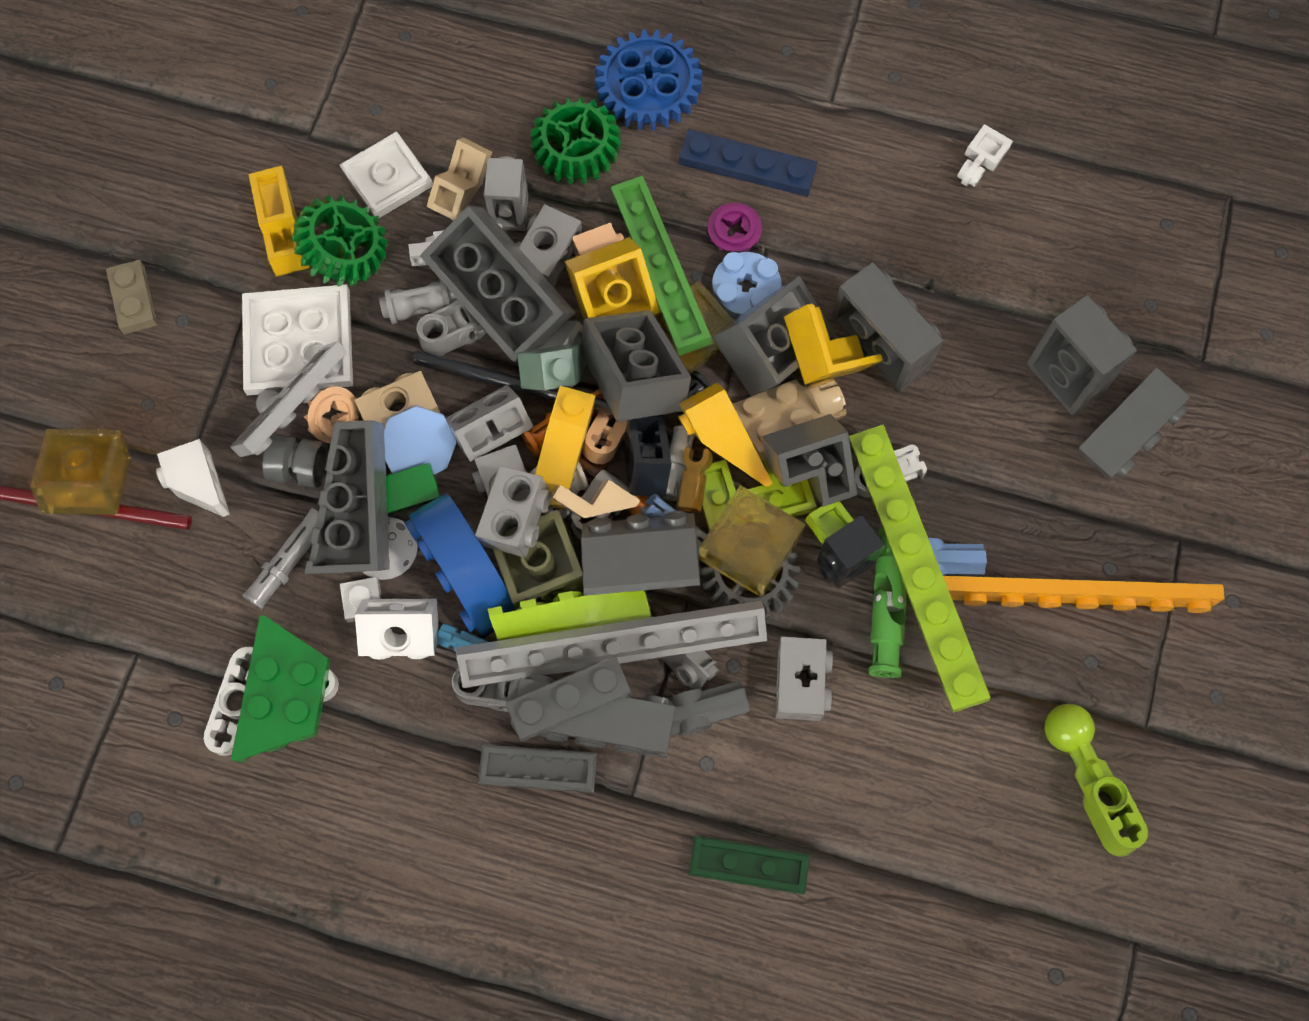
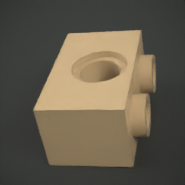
(407, 388)

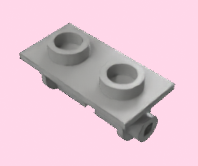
(692, 668)

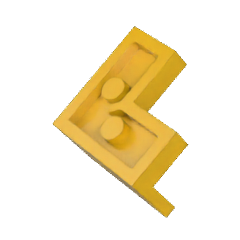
(819, 355)

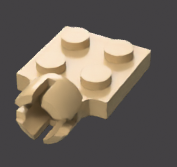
(787, 407)

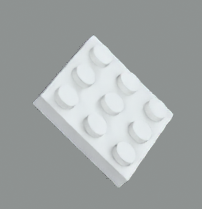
(288, 329)

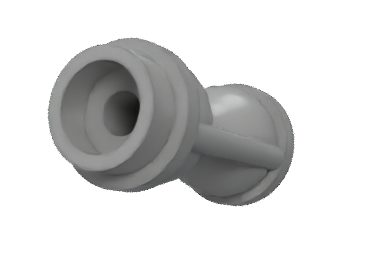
(402, 304)

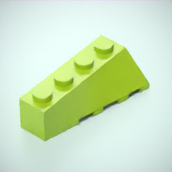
(569, 612)

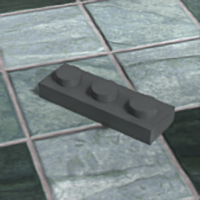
(568, 698)

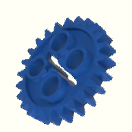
(648, 79)

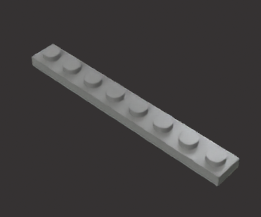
(626, 640)

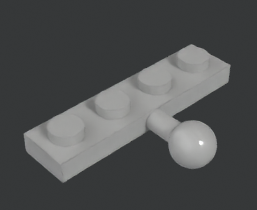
(277, 408)

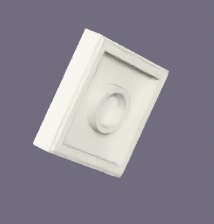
(386, 175)

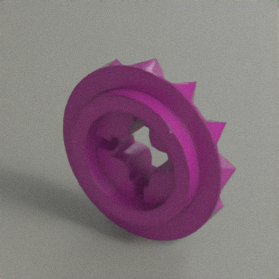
(730, 215)

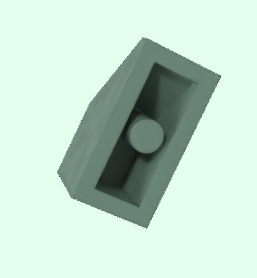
(551, 367)

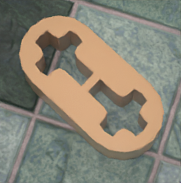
(612, 435)

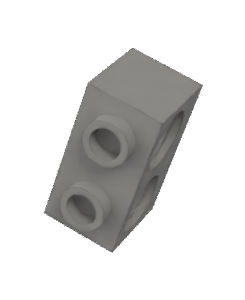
(489, 422)
(503, 511)

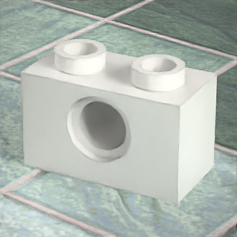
(414, 616)

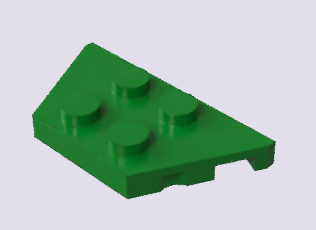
(280, 693)

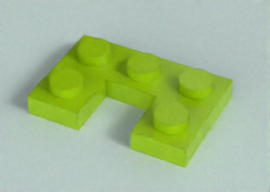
(719, 489)

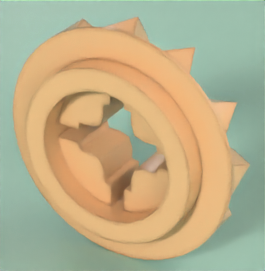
(334, 397)

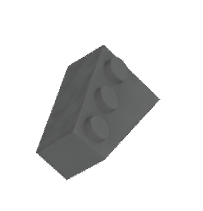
(1134, 425)

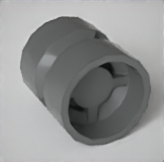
(300, 461)

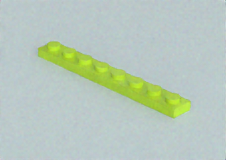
(919, 570)

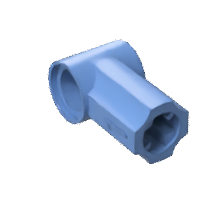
(959, 559)

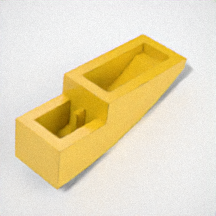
(276, 219)

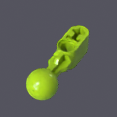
(1071, 731)

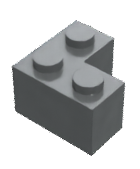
(814, 452)

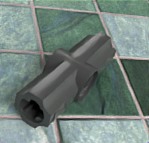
(700, 709)

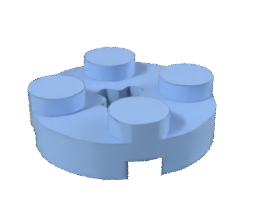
(740, 267)

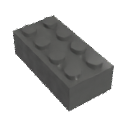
(497, 282)

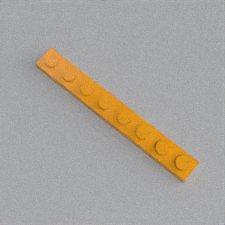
(1084, 593)

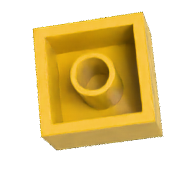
(612, 281)

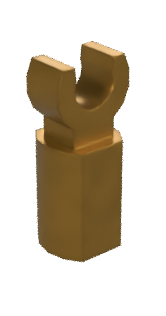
(693, 481)

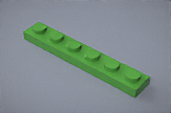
(664, 269)

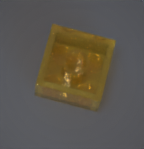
(80, 472)
(751, 541)

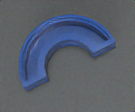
(461, 561)

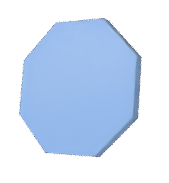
(416, 439)

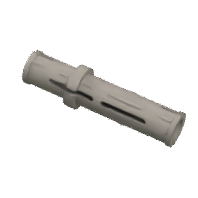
(282, 563)

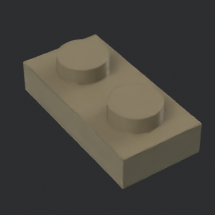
(131, 297)

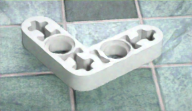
(218, 725)

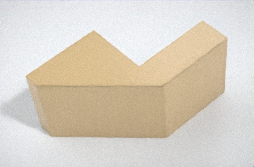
(456, 187)
(607, 499)

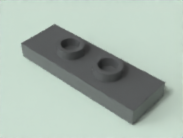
(537, 768)

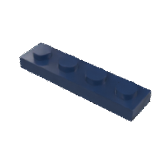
(747, 162)

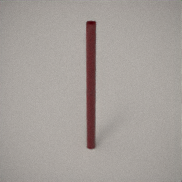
(125, 512)

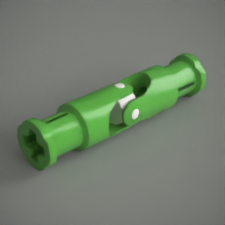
(887, 630)

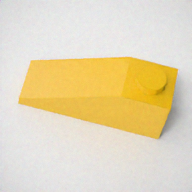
(720, 428)
(565, 438)

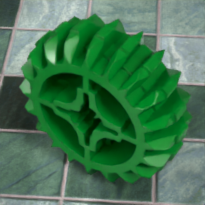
(581, 151)
(334, 250)

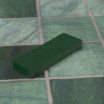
(749, 865)

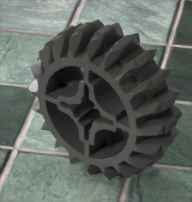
(778, 591)

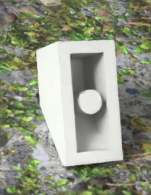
(192, 476)

